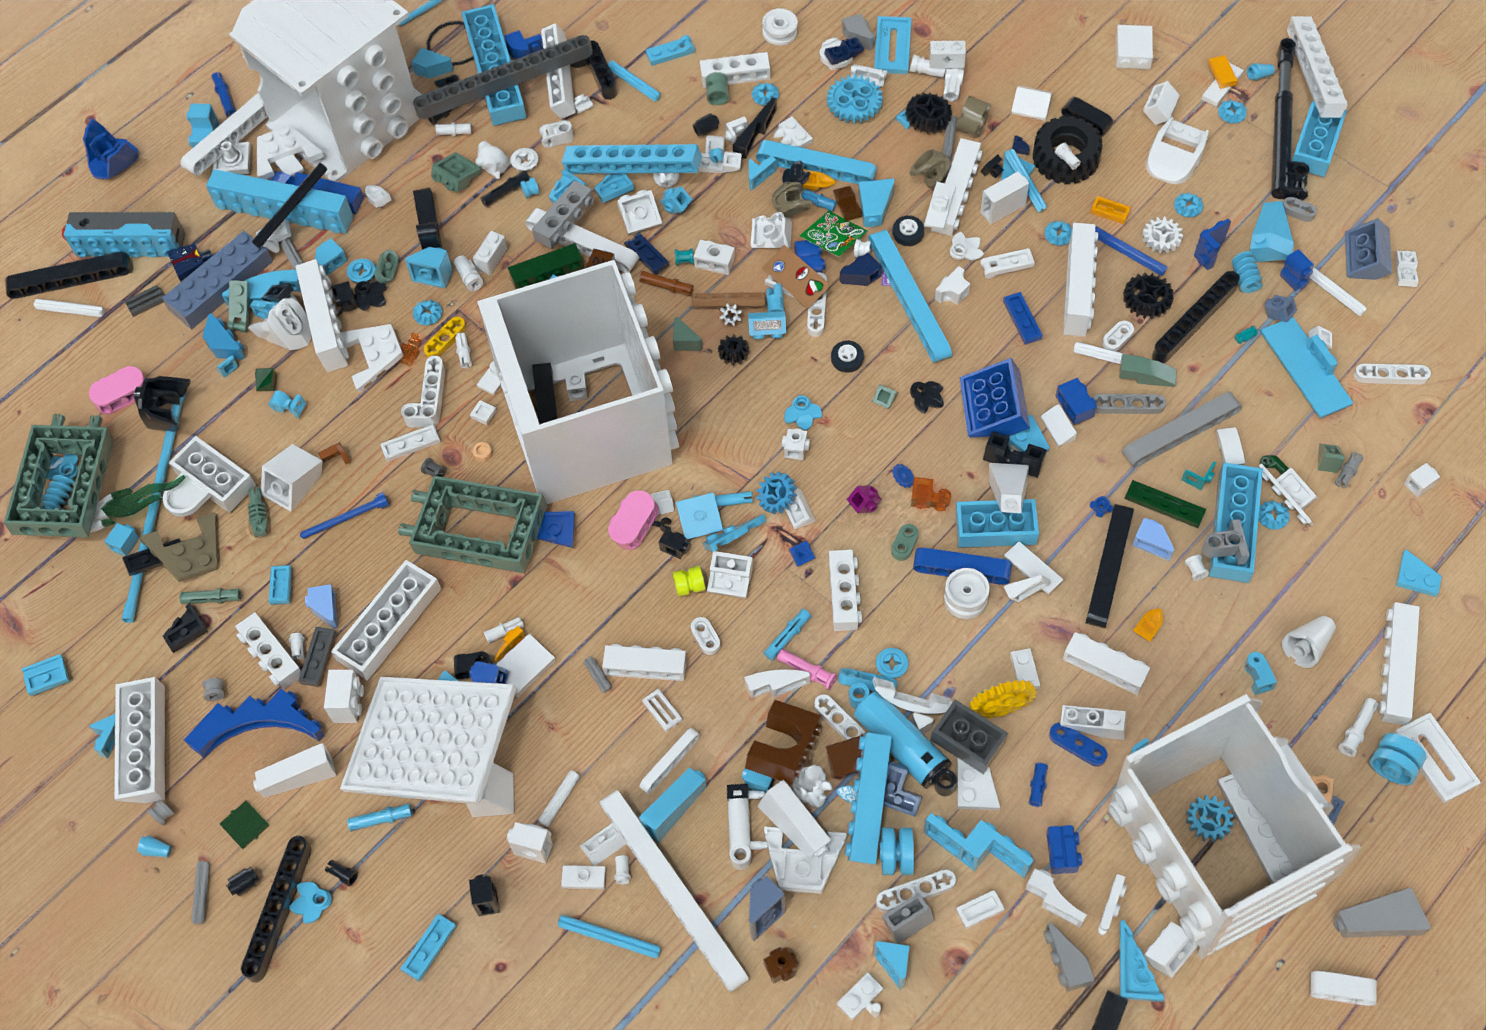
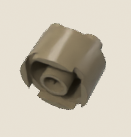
(973, 116)

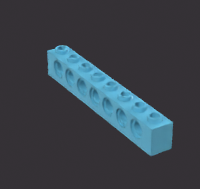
(632, 158)

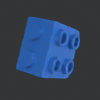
(1209, 243)

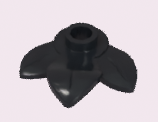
(796, 173)
(372, 296)
(928, 397)

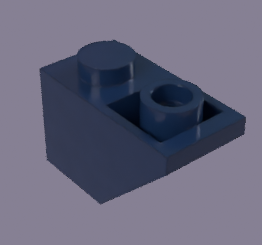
(861, 272)

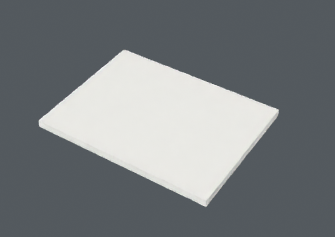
(429, 739)

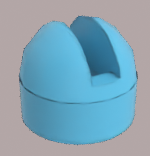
(716, 154)

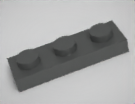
(317, 656)

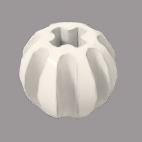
(666, 179)

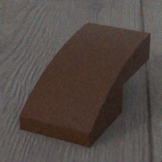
(847, 203)

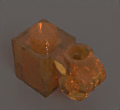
(925, 497)

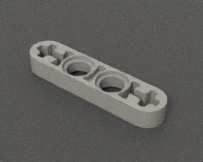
(1128, 400)

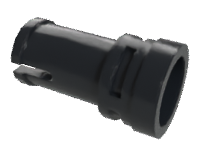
(345, 875)

